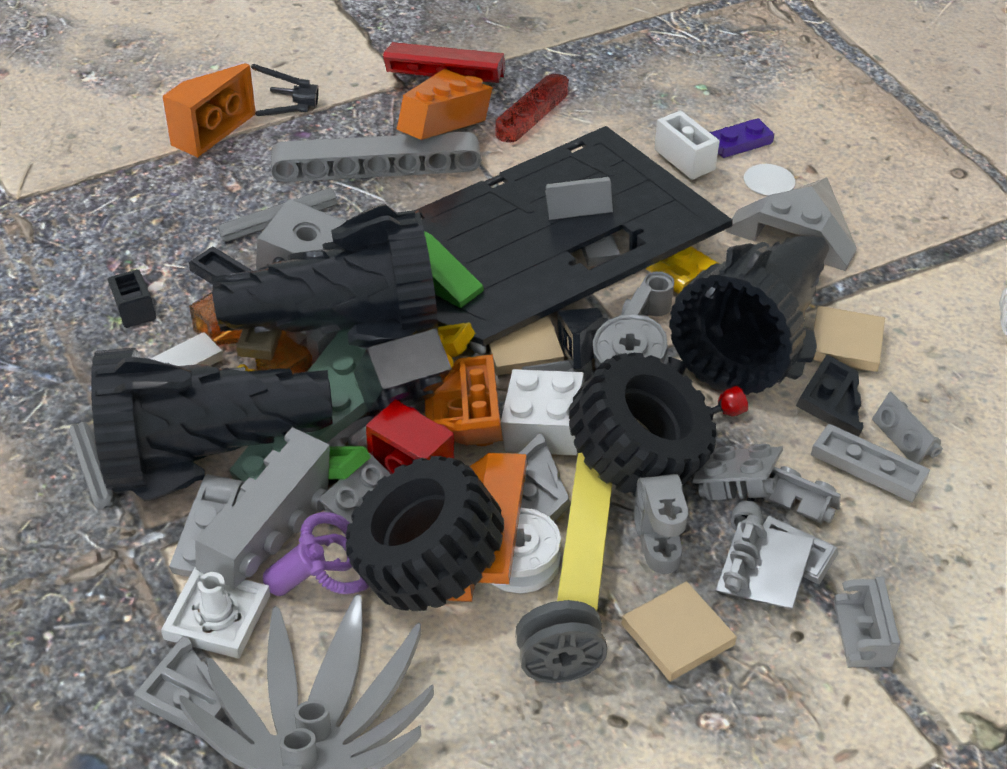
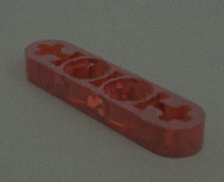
(528, 105)

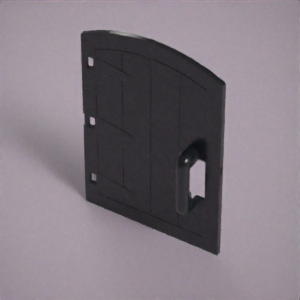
(527, 258)

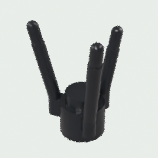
(305, 94)

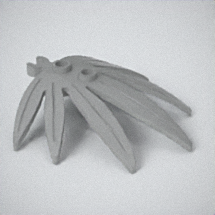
(311, 731)

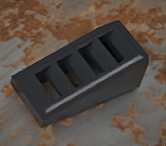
(132, 298)

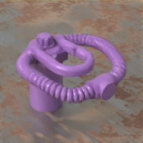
(308, 560)

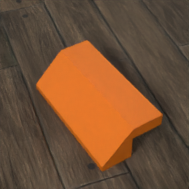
(504, 479)

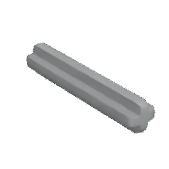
(90, 465)

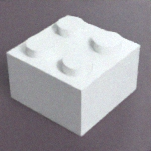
(540, 404)

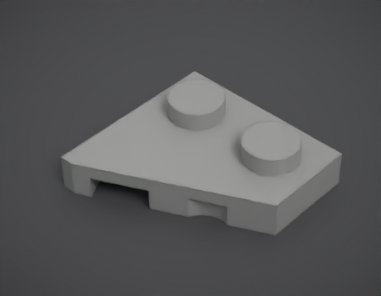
(542, 483)
(179, 675)

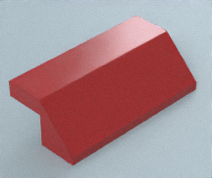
(432, 59)

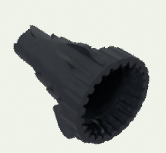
(365, 282)
(747, 315)
(165, 416)

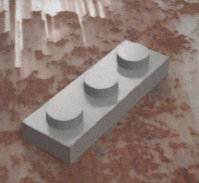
(870, 462)

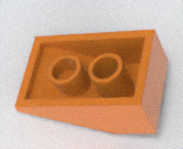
(209, 108)

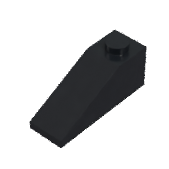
(577, 333)

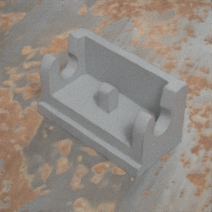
(867, 623)

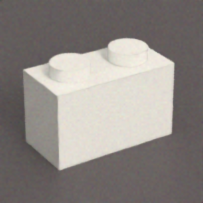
(686, 144)

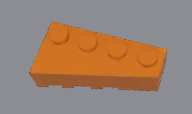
(443, 105)

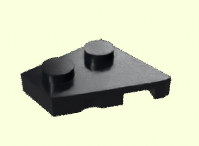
(834, 396)

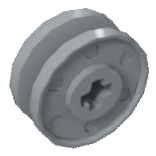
(629, 335)

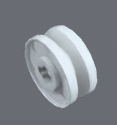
(535, 553)

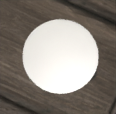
(769, 179)

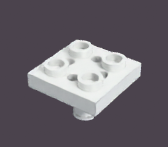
(218, 610)

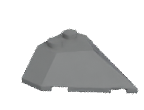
(802, 211)

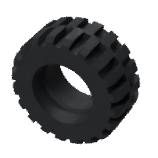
(660, 399)
(424, 533)

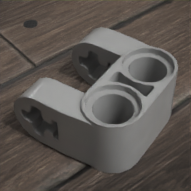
(660, 519)

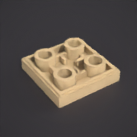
(849, 337)
(526, 347)
(678, 631)

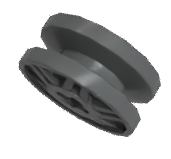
(560, 641)

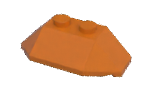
(468, 402)

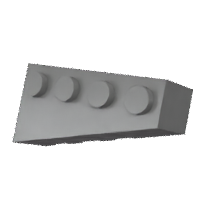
(266, 510)

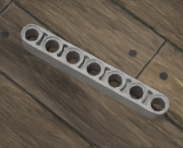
(374, 157)

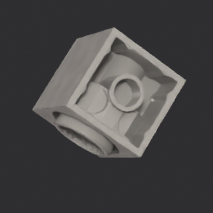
(293, 231)

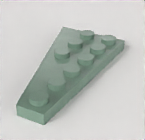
(347, 404)

